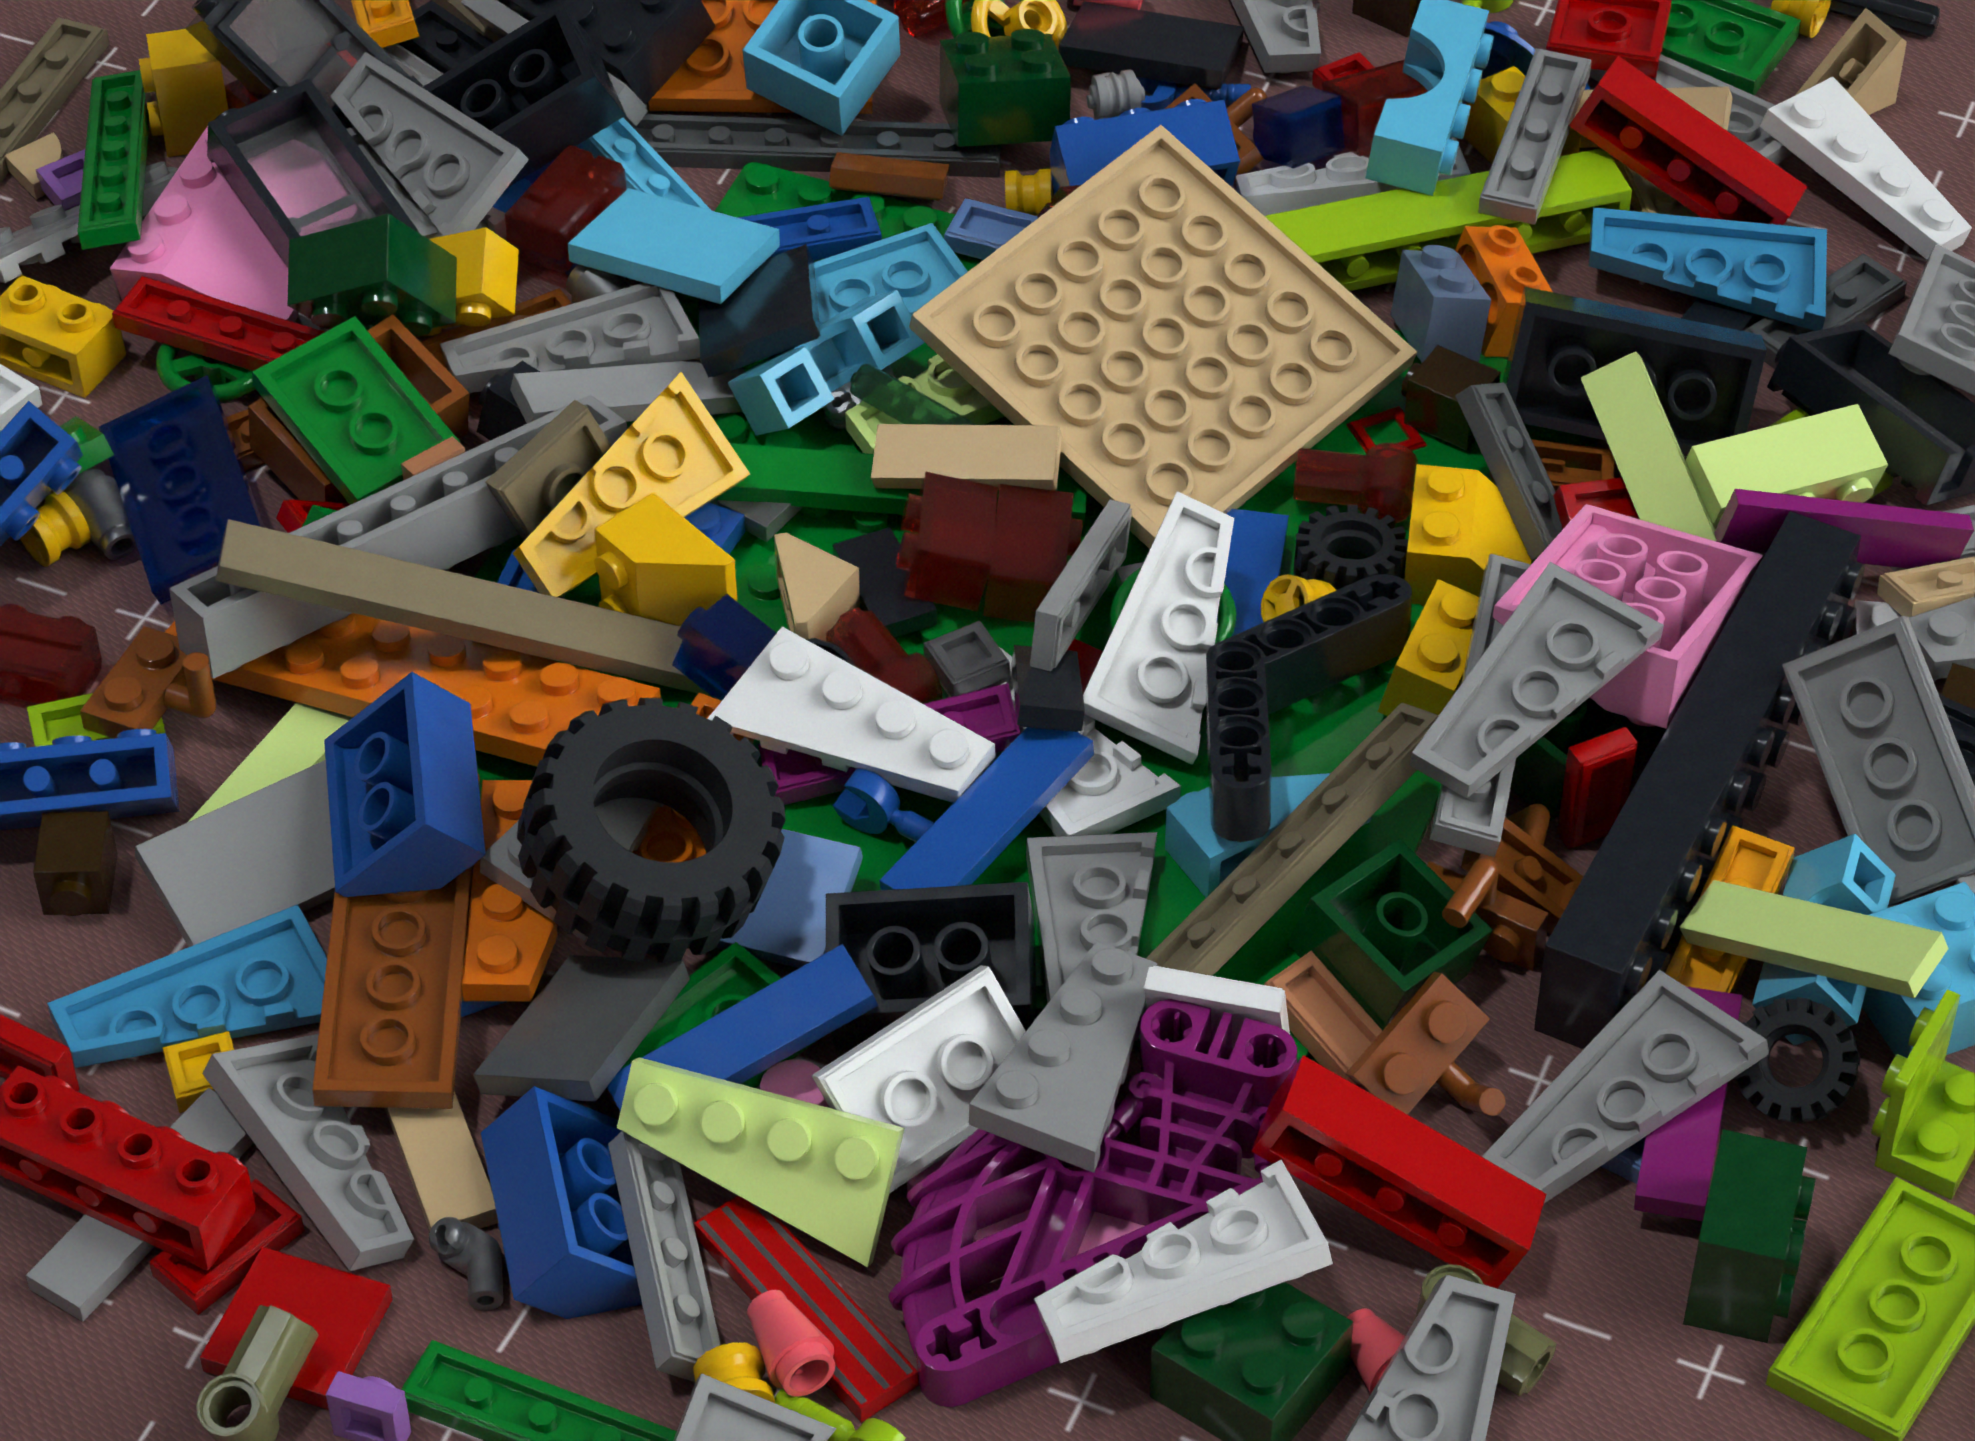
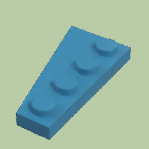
(1728, 262)
(236, 982)

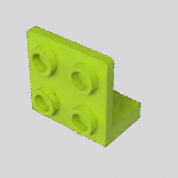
(1930, 1108)

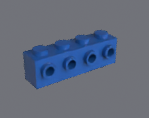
(33, 461)
(75, 774)

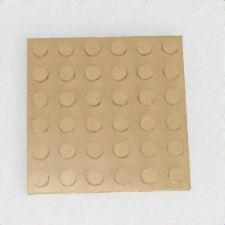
(1163, 336)

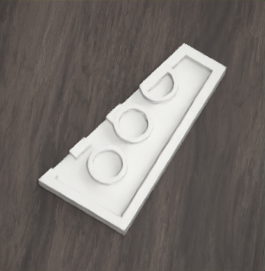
(834, 711)

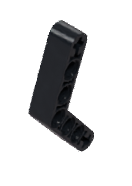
(1278, 667)

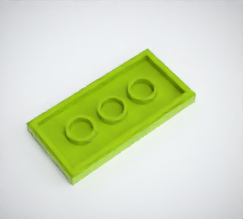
(1886, 1317)

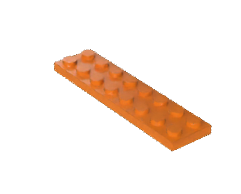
(513, 695)

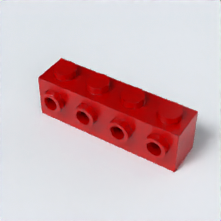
(1684, 150)
(121, 1168)
(1399, 1172)

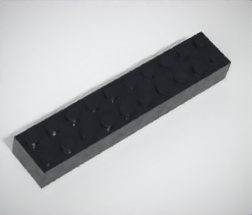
(1697, 782)

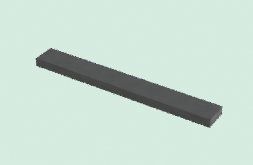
(807, 145)

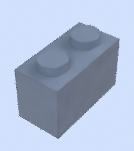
(1440, 302)

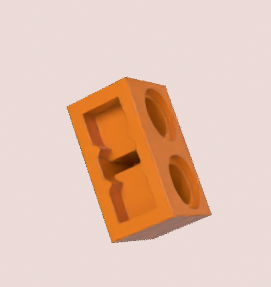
(1503, 269)

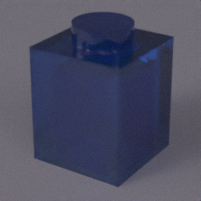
(1298, 126)
(720, 645)

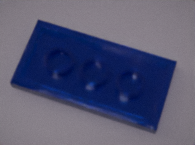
(179, 482)

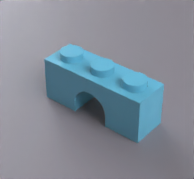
(802, 378)
(1842, 877)

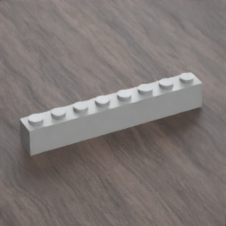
(421, 520)

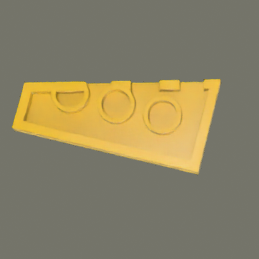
(666, 452)

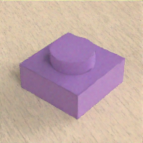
(63, 180)
(367, 1409)

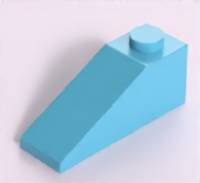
(1207, 856)

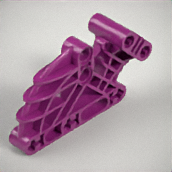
(1197, 1125)

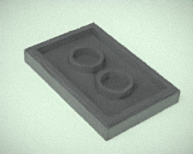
(582, 1027)

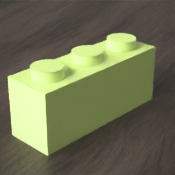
(1809, 457)

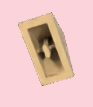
(1865, 63)
(813, 586)

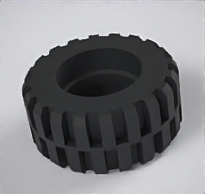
(635, 900)

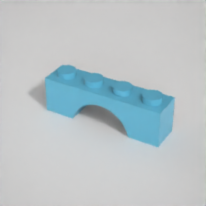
(1416, 132)

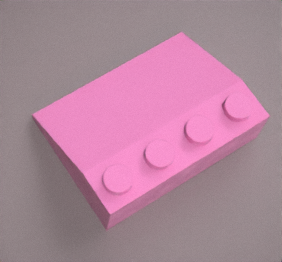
(206, 243)
(1662, 573)

